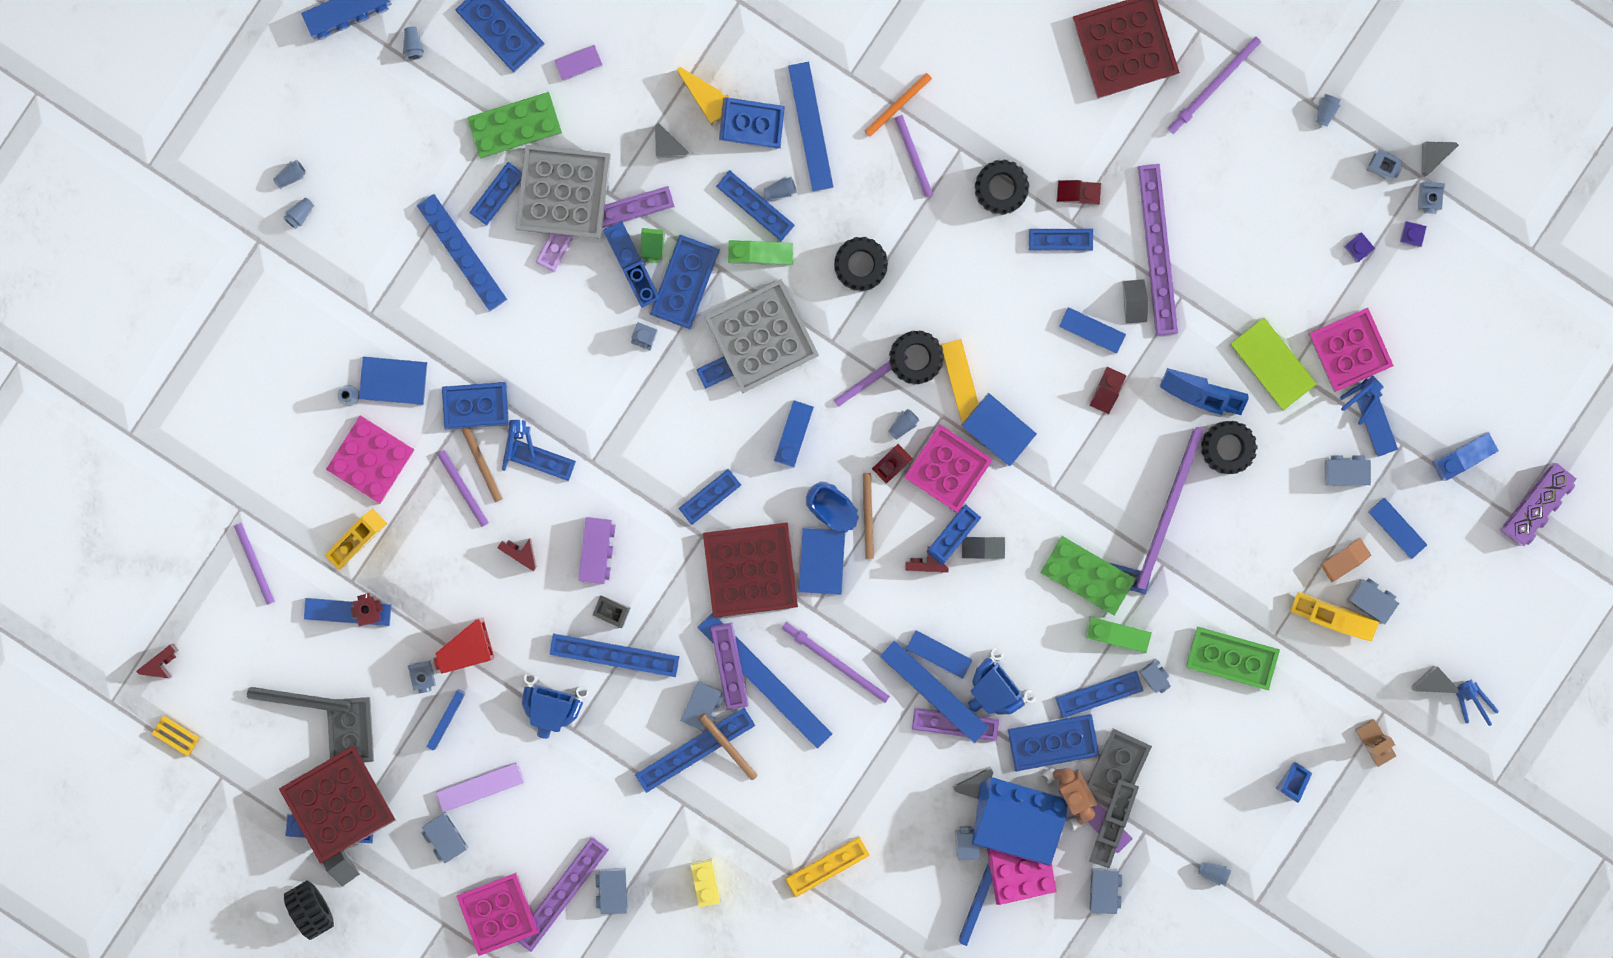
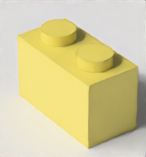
(705, 882)

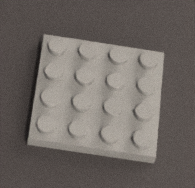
(563, 191)
(761, 336)

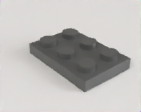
(352, 729)
(1119, 759)

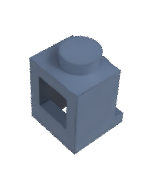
(1383, 157)
(1425, 190)
(644, 336)
(422, 668)
(1155, 677)

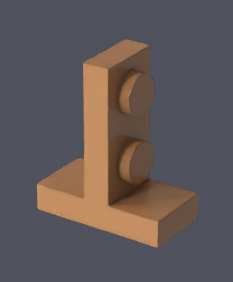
(1376, 742)

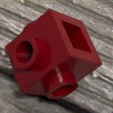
(375, 607)

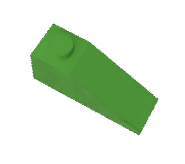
(652, 245)
(760, 252)
(1117, 634)

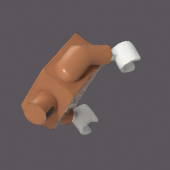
(1075, 793)

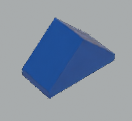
(1294, 782)

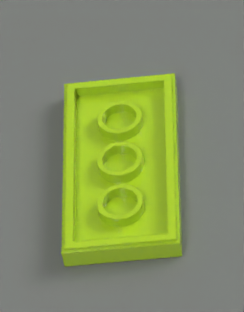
(1273, 364)

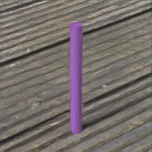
(913, 156)
(864, 383)
(462, 488)
(254, 563)

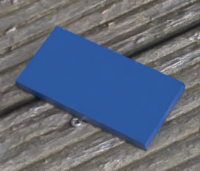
(501, 30)
(685, 281)
(1053, 742)

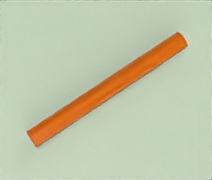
(898, 104)

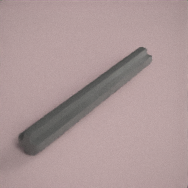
(298, 700)

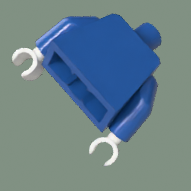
(995, 689)
(549, 707)

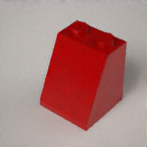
(466, 649)

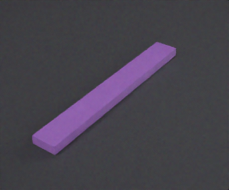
(1157, 249)
(1169, 508)

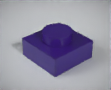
(1413, 234)
(1359, 247)

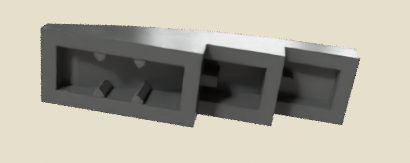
(1113, 823)

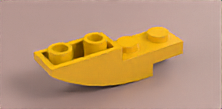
(1334, 617)

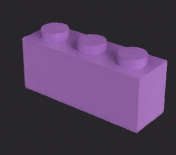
(596, 550)

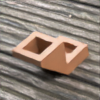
(1345, 560)

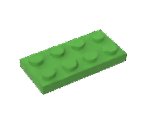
(514, 125)
(1088, 575)
(1232, 658)

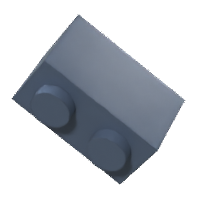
(1348, 471)
(1373, 601)
(702, 701)
(444, 837)
(964, 848)
(1104, 890)
(612, 891)

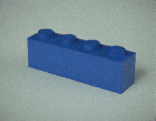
(339, 14)

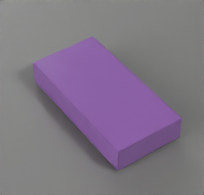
(578, 63)

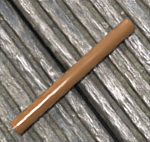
(482, 464)
(868, 519)
(727, 746)

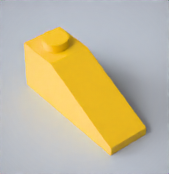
(707, 97)
(355, 539)

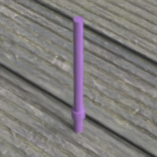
(1186, 114)
(801, 638)

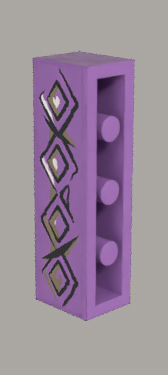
(1538, 504)

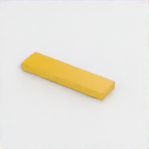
(960, 378)
(827, 866)

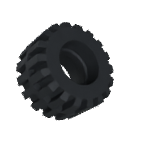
(1008, 169)
(856, 245)
(916, 338)
(1247, 442)
(308, 910)

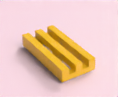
(160, 725)

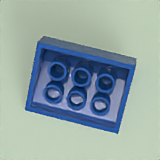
(1019, 820)

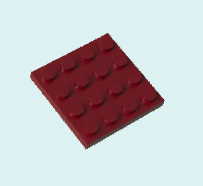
(1125, 46)
(750, 570)
(337, 804)

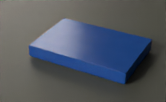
(751, 123)
(393, 380)
(475, 405)
(998, 429)
(821, 561)

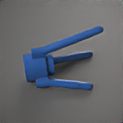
(1370, 387)
(516, 430)
(1469, 691)

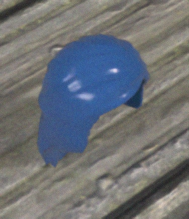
(832, 507)

